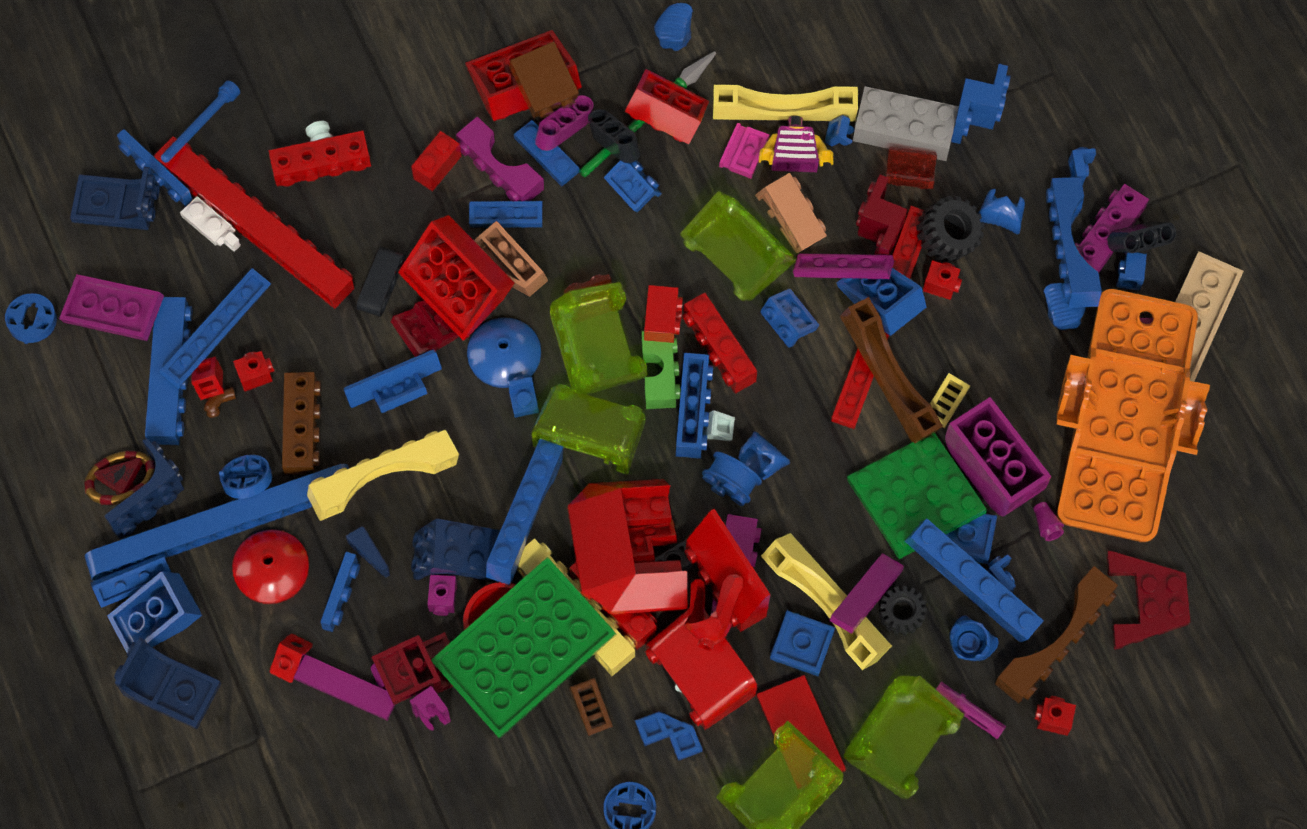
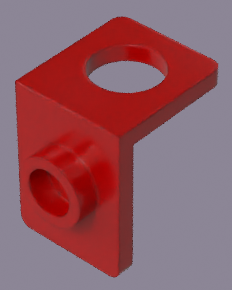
(289, 657)

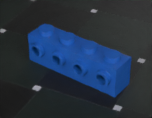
(692, 406)

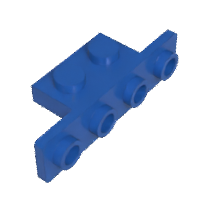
(396, 384)

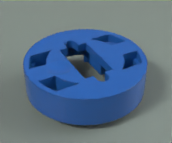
(37, 331)
(246, 467)
(629, 797)

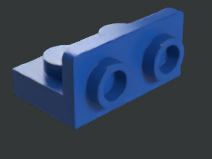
(632, 184)
(788, 317)

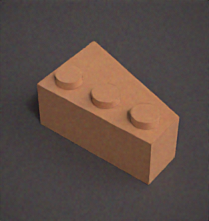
(793, 212)
(511, 259)

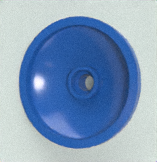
(499, 365)

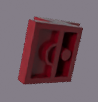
(880, 219)
(409, 669)

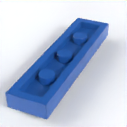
(176, 189)

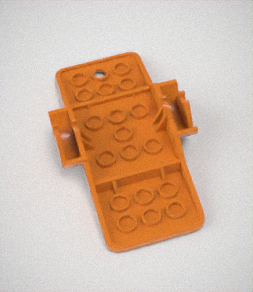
(1129, 415)

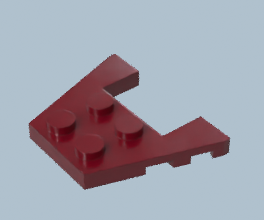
(1159, 596)

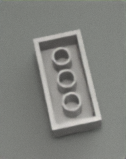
(905, 122)

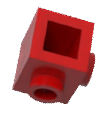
(942, 280)
(254, 370)
(1055, 715)

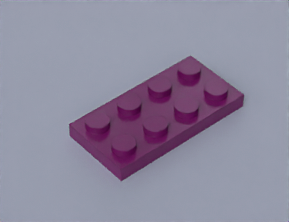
(111, 307)

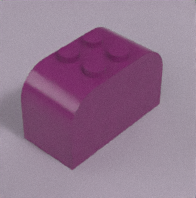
(995, 458)

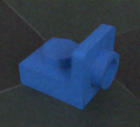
(1079, 162)
(522, 396)
(996, 570)

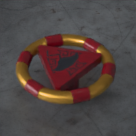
(118, 477)

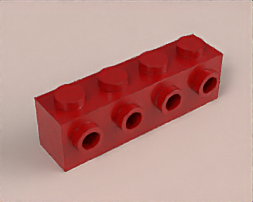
(319, 158)
(720, 343)
(637, 626)

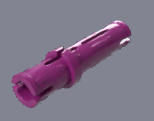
(971, 711)

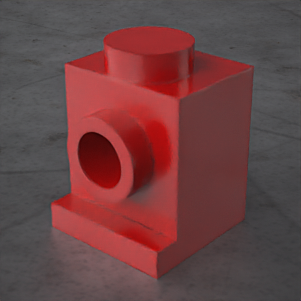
(208, 379)

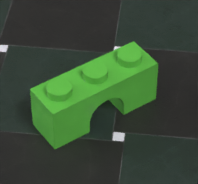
(661, 389)

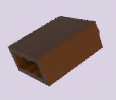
(544, 80)

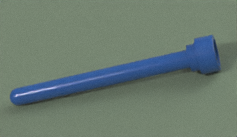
(227, 93)

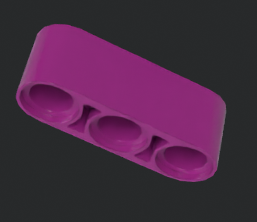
(563, 123)

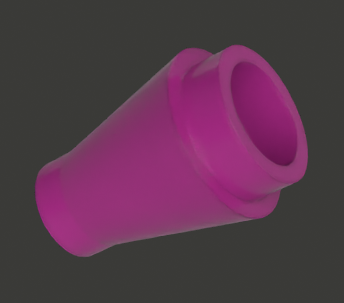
(1048, 523)

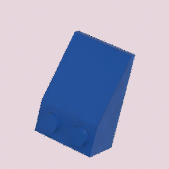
(893, 298)
(155, 611)

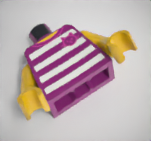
(795, 148)

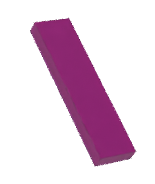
(843, 266)
(866, 593)
(345, 687)

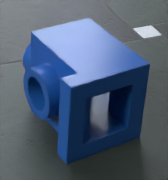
(1131, 271)

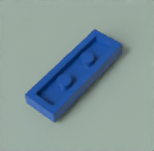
(553, 161)
(507, 213)
(128, 580)
(340, 592)

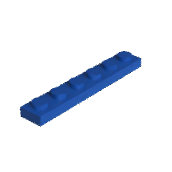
(214, 328)

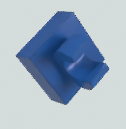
(838, 131)

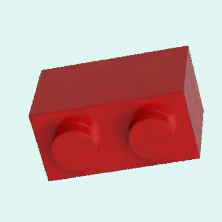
(436, 161)

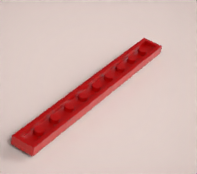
(860, 376)

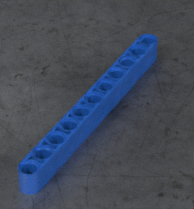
(205, 526)

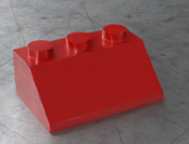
(667, 106)

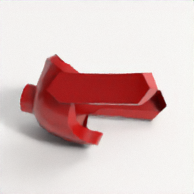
(716, 628)

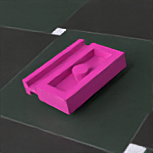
(743, 150)

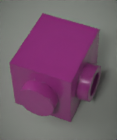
(442, 594)

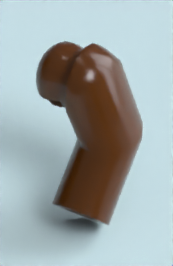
(212, 404)

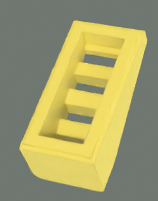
(957, 383)

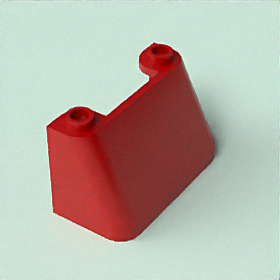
(710, 680)

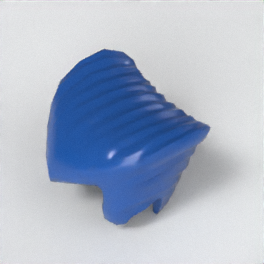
(674, 26)
(1002, 212)
(1058, 309)
(762, 456)
(972, 640)

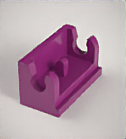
(429, 705)

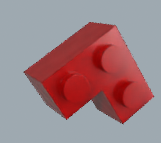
(662, 314)

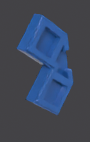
(661, 726)

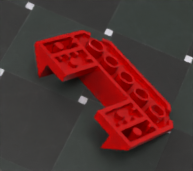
(604, 552)

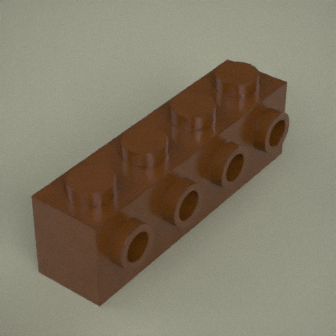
(299, 423)

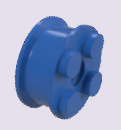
(731, 478)

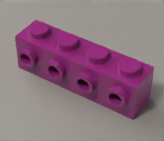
(1122, 212)

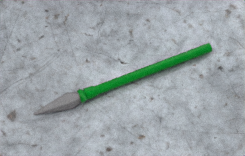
(687, 77)

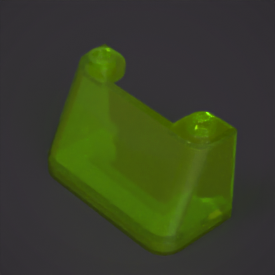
(737, 245)
(594, 339)
(590, 426)
(902, 733)
(785, 786)

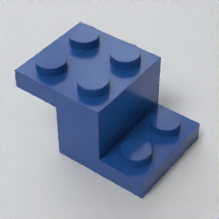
(981, 104)

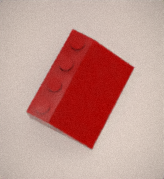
(496, 82)
(455, 276)
(717, 557)

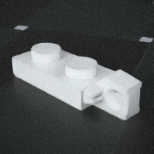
(210, 224)

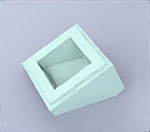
(719, 426)

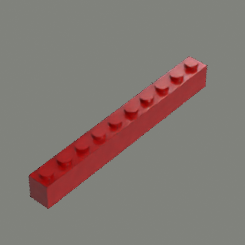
(259, 225)

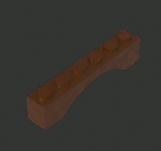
(869, 336)
(1024, 672)

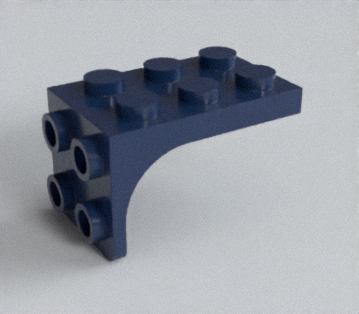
(116, 201)
(144, 503)
(452, 549)
(165, 684)

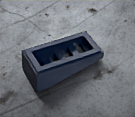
(364, 546)

